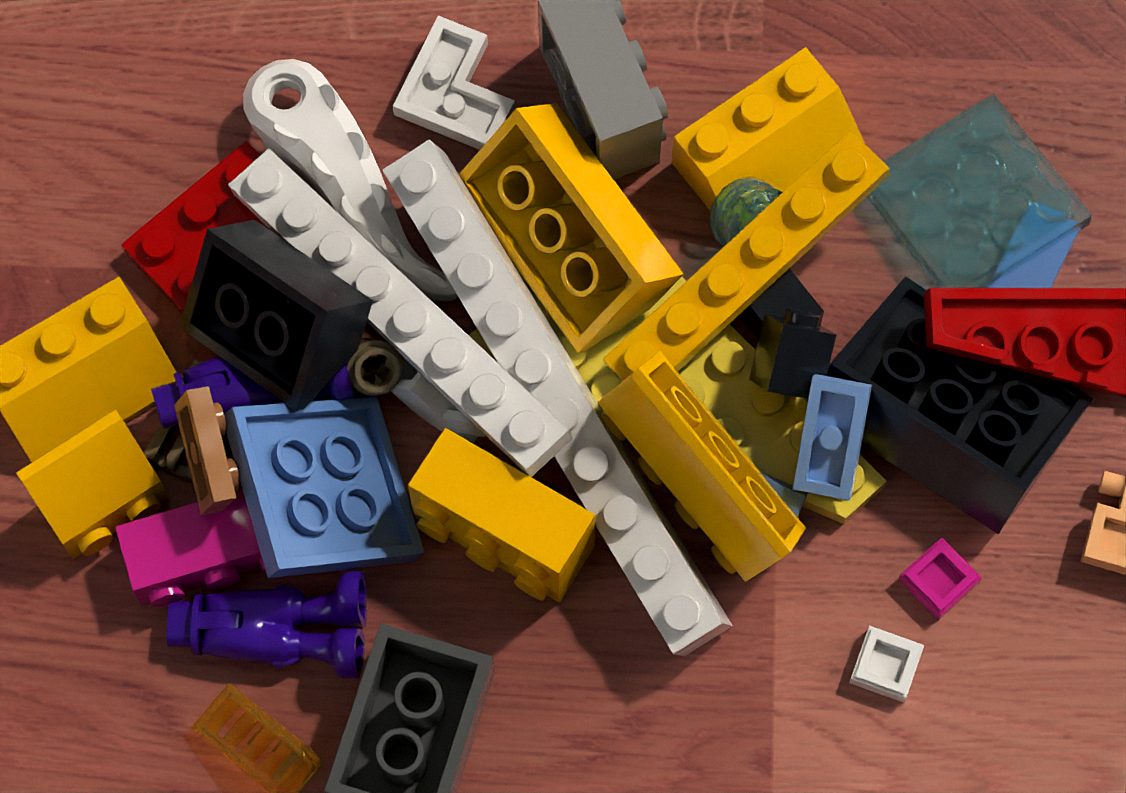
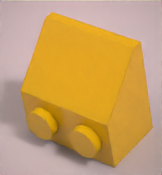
(94, 485)

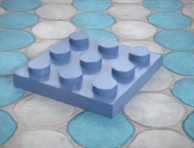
(322, 486)

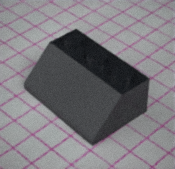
(273, 311)

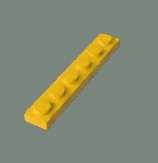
(753, 258)

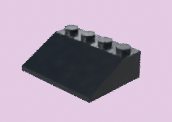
(952, 420)

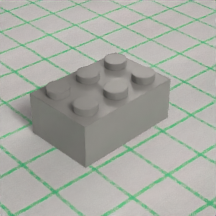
(603, 82)

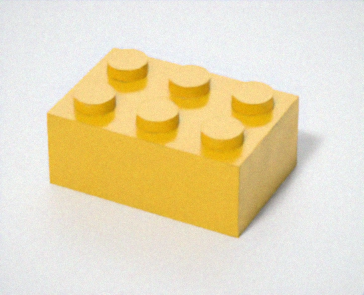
(501, 517)

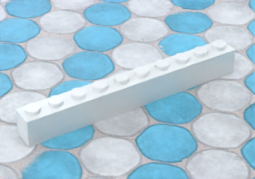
(534, 356)

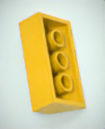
(568, 225)
(701, 468)

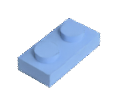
(832, 437)

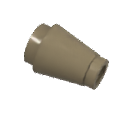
(380, 375)

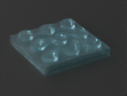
(976, 199)

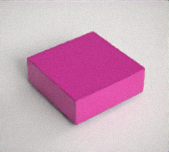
(940, 578)

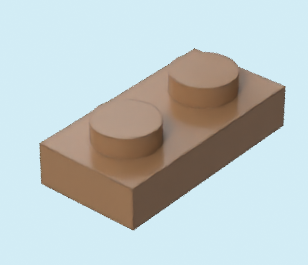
(202, 430)

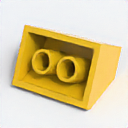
(765, 130)
(80, 369)

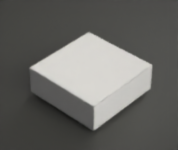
(886, 664)

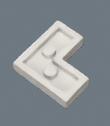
(440, 90)

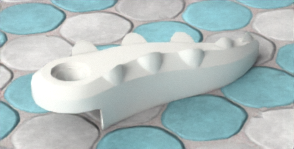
(333, 157)

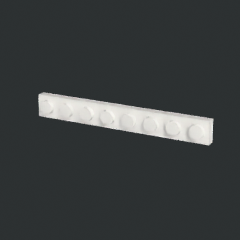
(405, 315)

